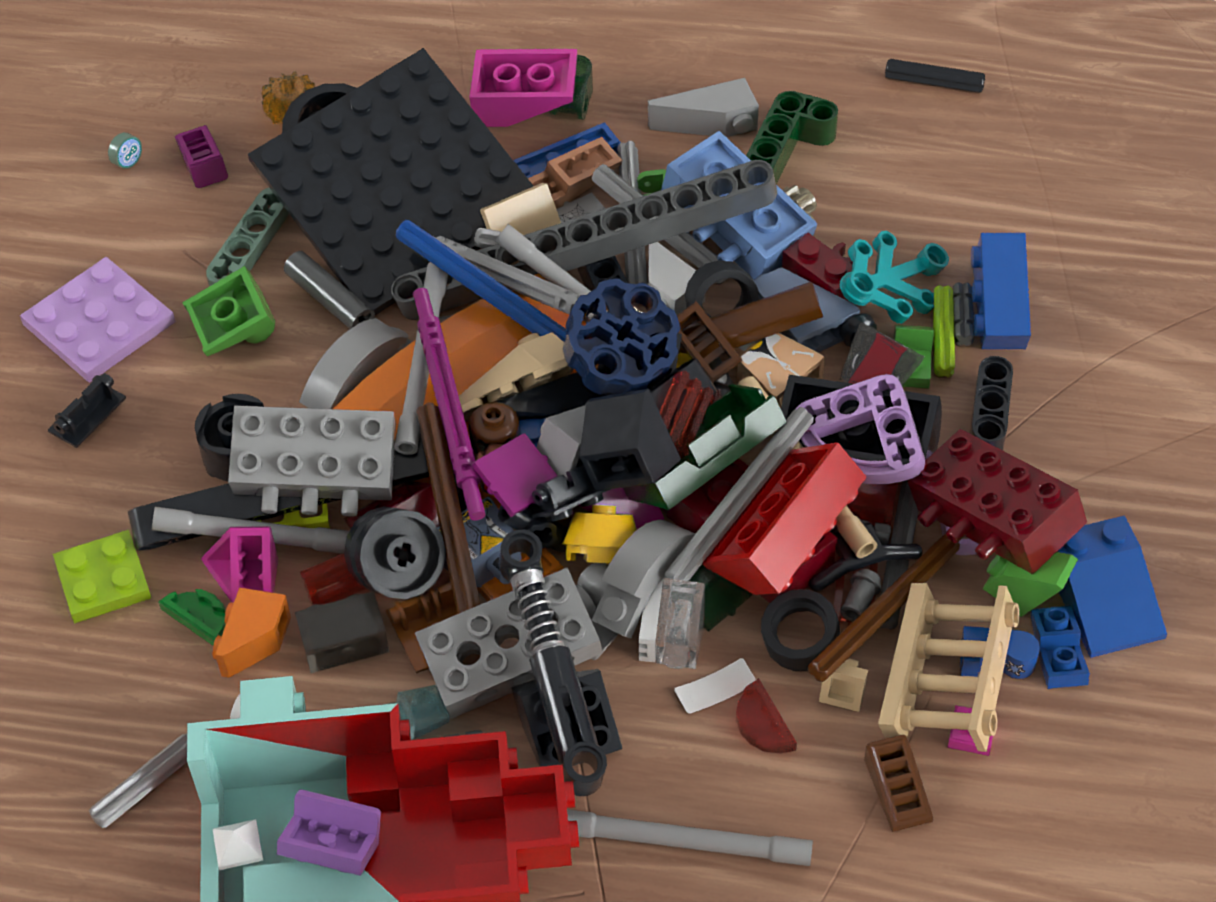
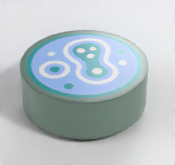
(125, 150)

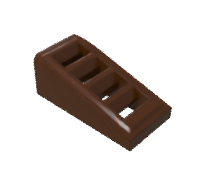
(689, 316)
(893, 756)

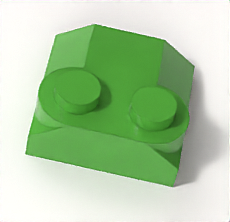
(230, 313)

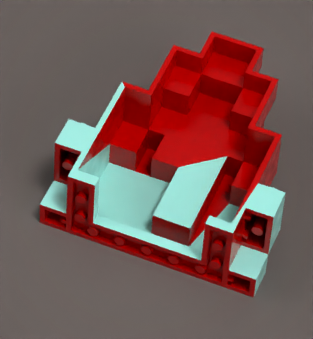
(452, 807)

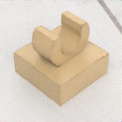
(845, 686)

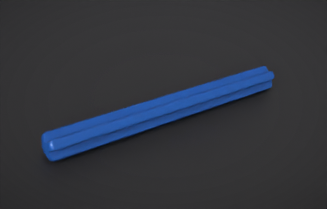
(477, 280)

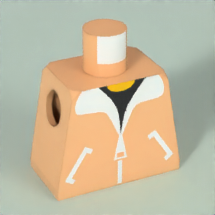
(775, 360)

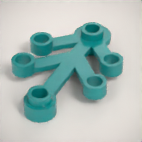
(862, 287)

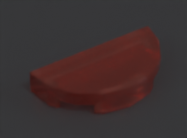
(761, 722)

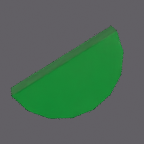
(197, 611)

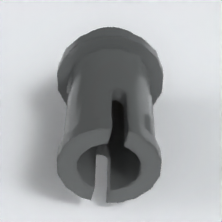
(864, 587)

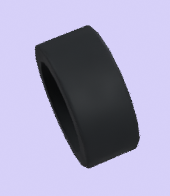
(715, 271)
(787, 604)

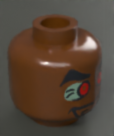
(493, 424)

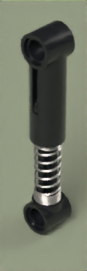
(552, 665)

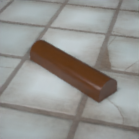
(762, 318)

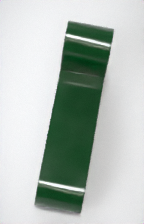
(791, 119)

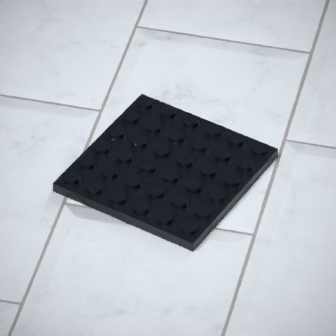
(385, 157)

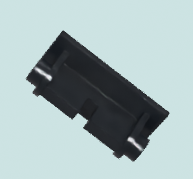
(87, 412)
(559, 499)

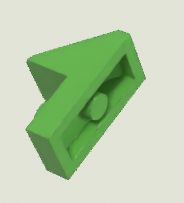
(920, 340)

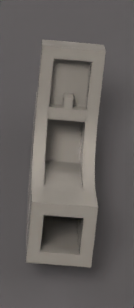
(351, 361)
(636, 573)

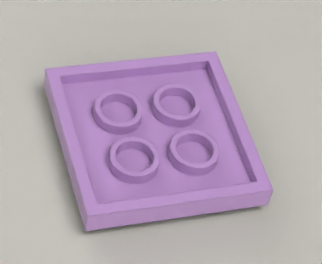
(97, 319)

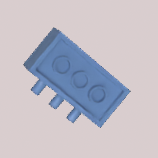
(750, 239)

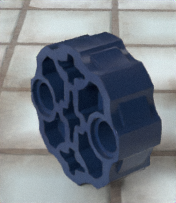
(643, 336)

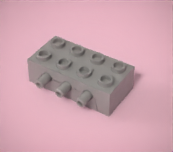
(312, 455)

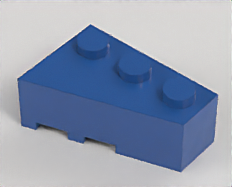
(1001, 291)

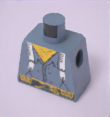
(484, 543)

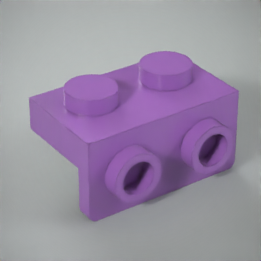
(331, 832)

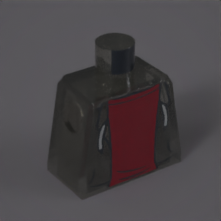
(876, 355)

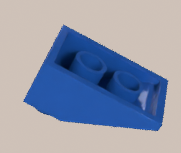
(1111, 589)

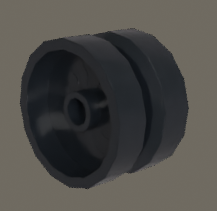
(417, 557)

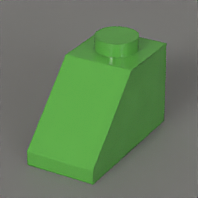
(1026, 588)

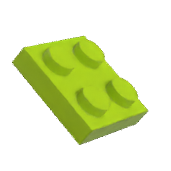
(101, 576)

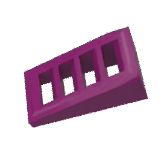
(202, 159)

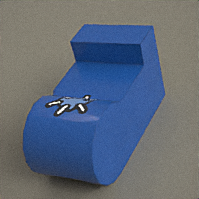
(1020, 656)

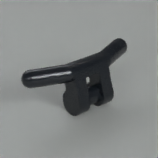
(850, 562)

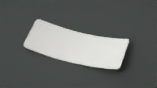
(715, 687)

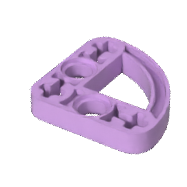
(870, 408)

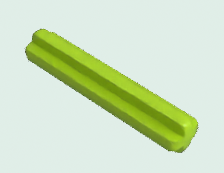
(943, 331)

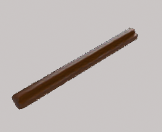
(448, 508)
(881, 609)

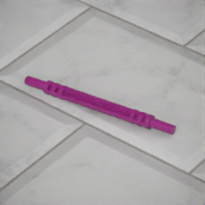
(448, 404)

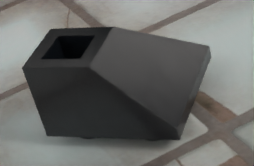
(537, 728)

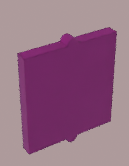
(514, 473)

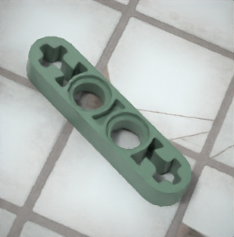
(243, 238)

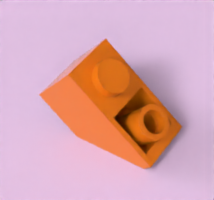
(252, 630)

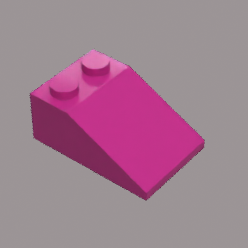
(521, 83)

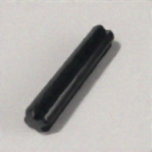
(935, 75)

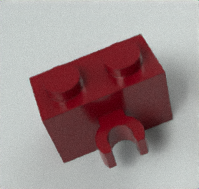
(818, 263)

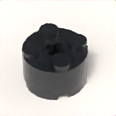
(214, 432)

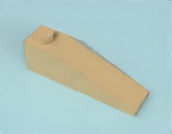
(525, 367)

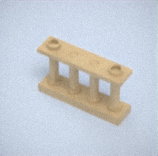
(916, 645)

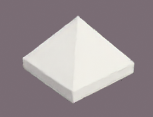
(237, 844)

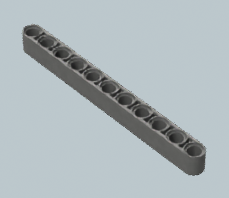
(637, 230)

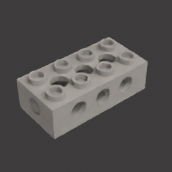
(482, 633)

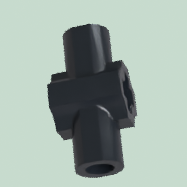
(549, 532)

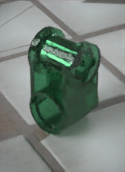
(582, 90)

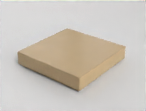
(524, 211)

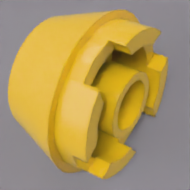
(598, 534)

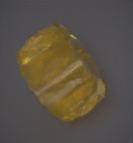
(281, 93)

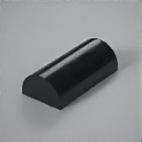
(863, 440)

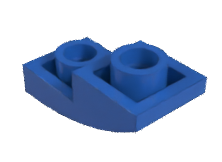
(1059, 647)

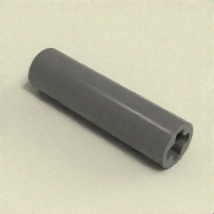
(327, 290)

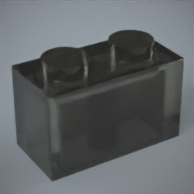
(342, 631)

